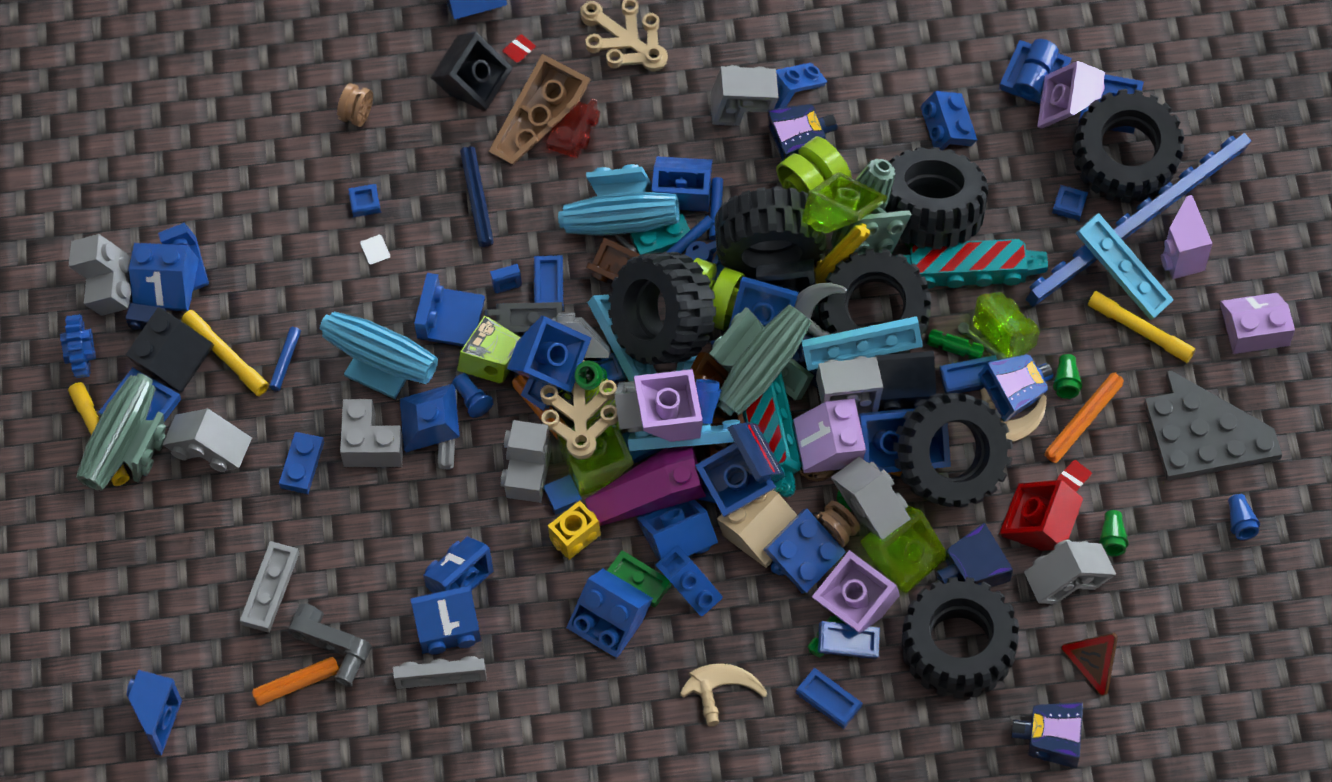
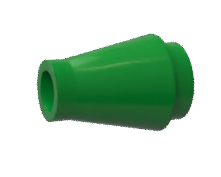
(584, 375)
(1067, 378)
(1113, 534)

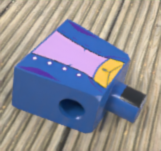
(1015, 383)

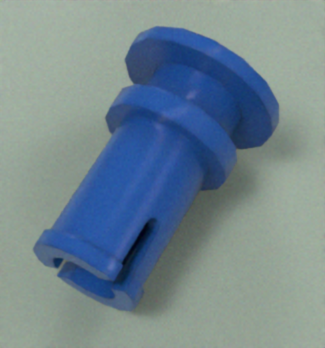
(474, 398)

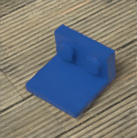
(447, 314)

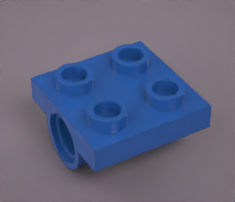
(1029, 66)

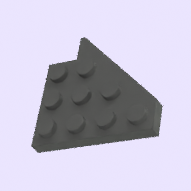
(1204, 433)

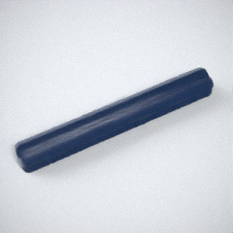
(476, 196)

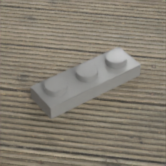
(269, 586)
(439, 672)

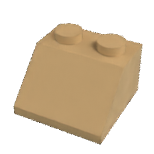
(757, 525)

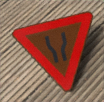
(1094, 659)

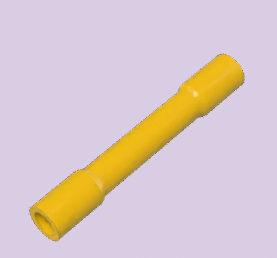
(1113, 310)
(246, 374)
(86, 408)

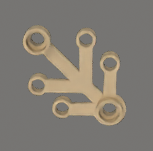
(625, 37)
(580, 414)

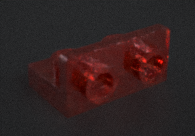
(572, 131)

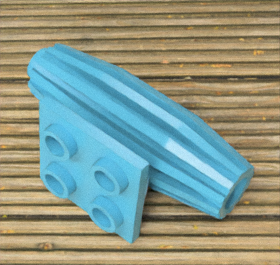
(619, 204)
(379, 355)

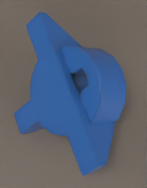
(701, 250)

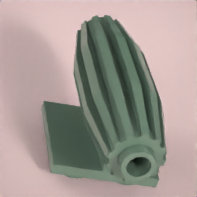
(883, 226)
(756, 354)
(123, 435)

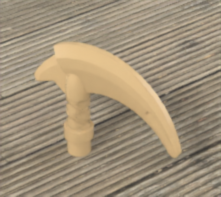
(1023, 426)
(714, 675)

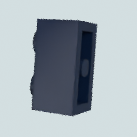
(139, 315)

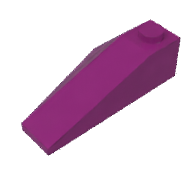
(653, 485)

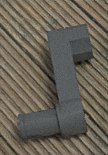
(307, 628)

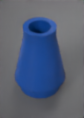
(708, 396)
(1242, 518)

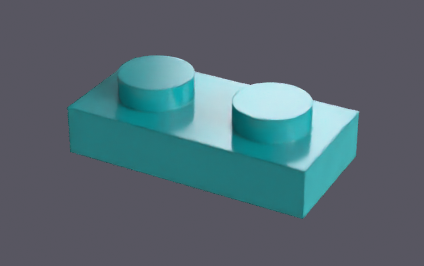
(659, 239)

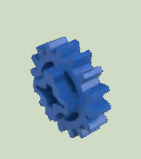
(78, 346)

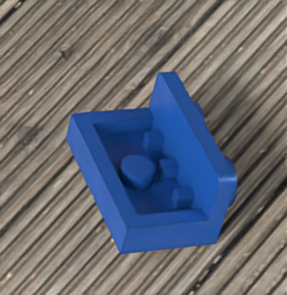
(948, 120)

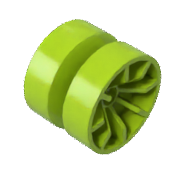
(812, 166)
(725, 291)

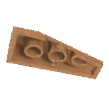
(542, 103)

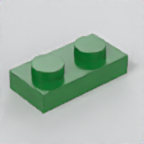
(640, 576)

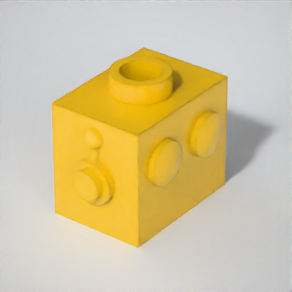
(574, 530)

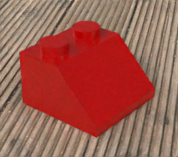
(1041, 514)

